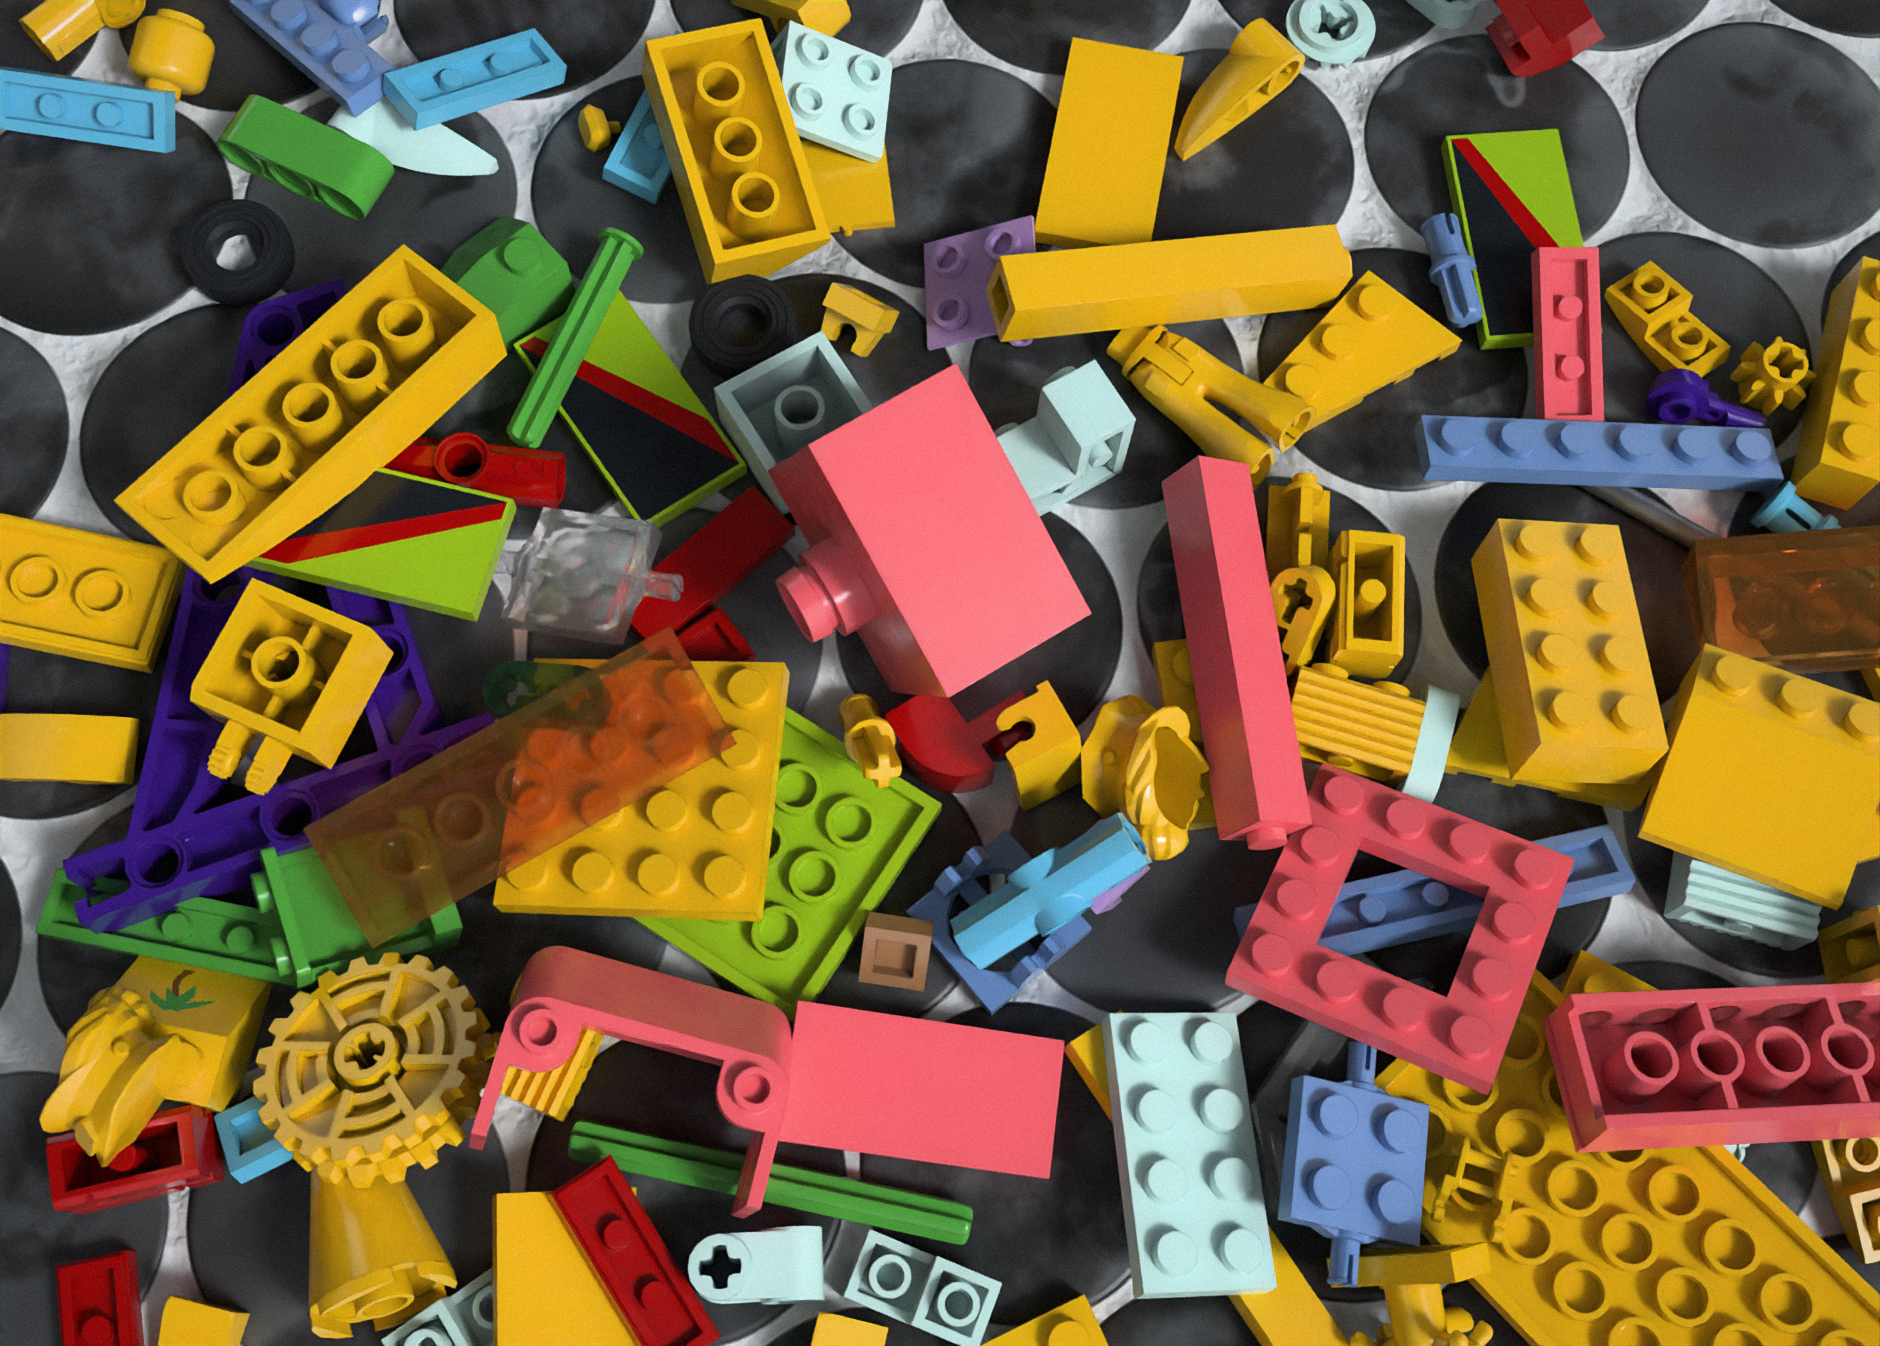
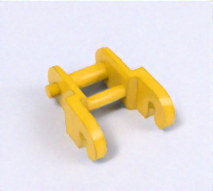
(1501, 1201)

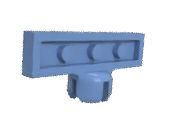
(326, 43)

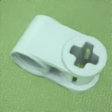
(776, 1266)

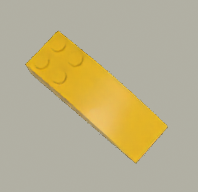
(318, 417)

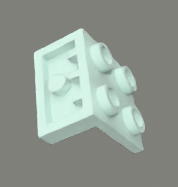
(834, 90)

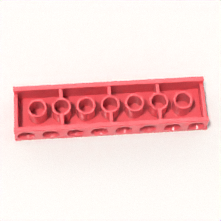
(1721, 1071)

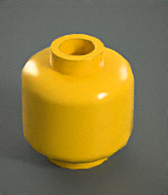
(172, 53)

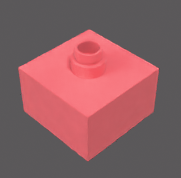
(922, 543)

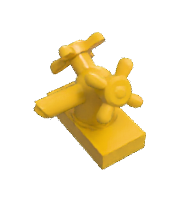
(1414, 1294)

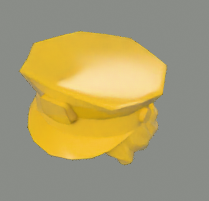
(1146, 769)
(111, 1074)

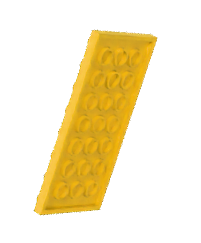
(1623, 1239)

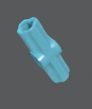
(1050, 891)

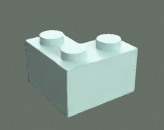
(1073, 440)

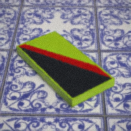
(1509, 202)
(640, 419)
(402, 544)

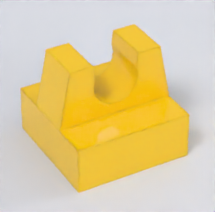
(866, 314)

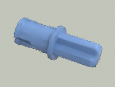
(1452, 269)

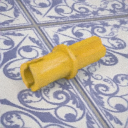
(869, 739)

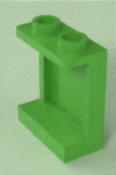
(319, 927)

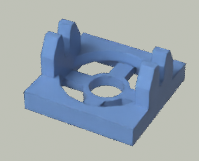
(990, 987)

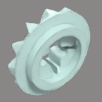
(1350, 16)

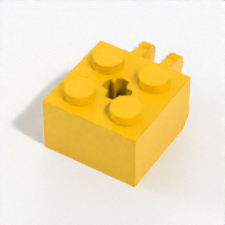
(248, 688)

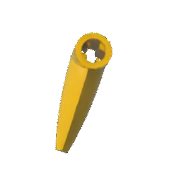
(1249, 77)

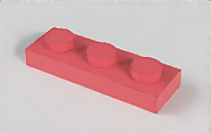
(1567, 334)

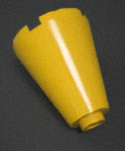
(370, 1257)

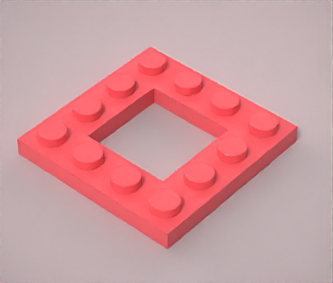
(1447, 1035)

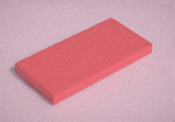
(922, 1090)

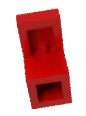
(1542, 33)
(947, 750)

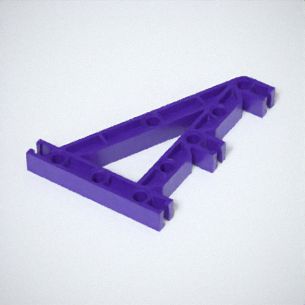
(183, 806)

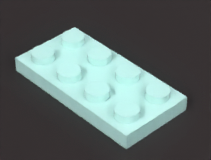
(1186, 1156)

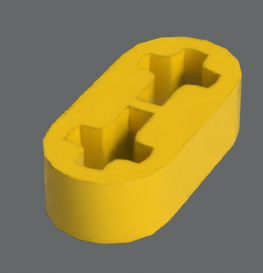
(1306, 624)

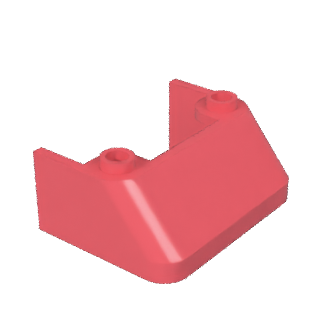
(579, 990)

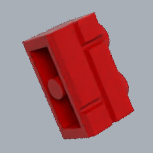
(170, 1153)

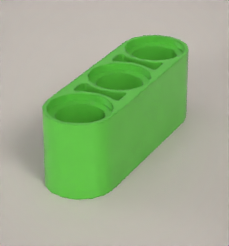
(306, 157)

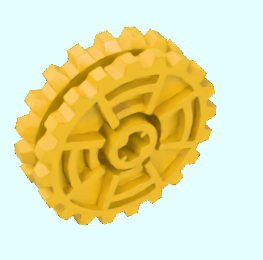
(375, 1070)

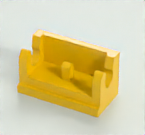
(1052, 756)

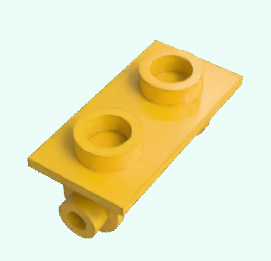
(1297, 528)

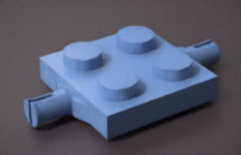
(1354, 1163)

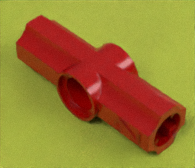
(521, 474)

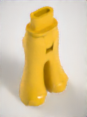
(1181, 377)

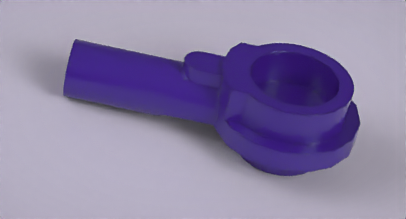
(1683, 396)

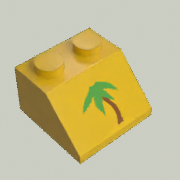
(214, 1019)

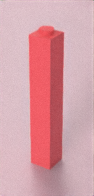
(1235, 654)

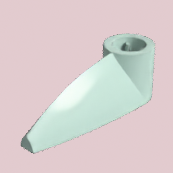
(425, 150)

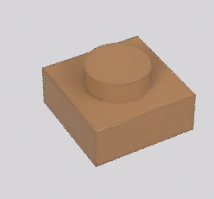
(896, 951)

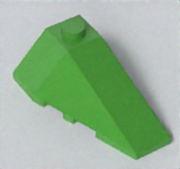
(513, 275)

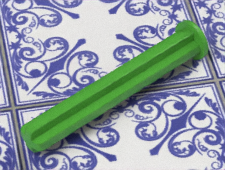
(573, 337)

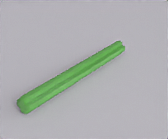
(786, 1185)

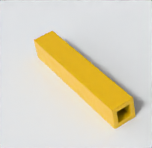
(1166, 282)

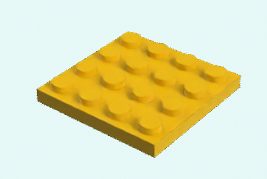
(688, 845)

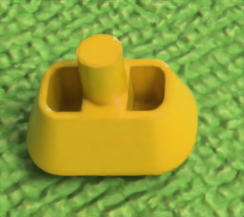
(595, 128)

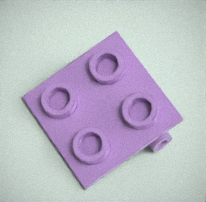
(957, 280)

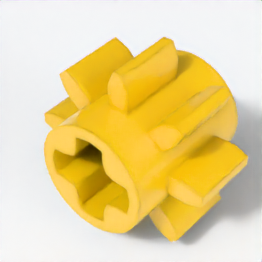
(1773, 376)

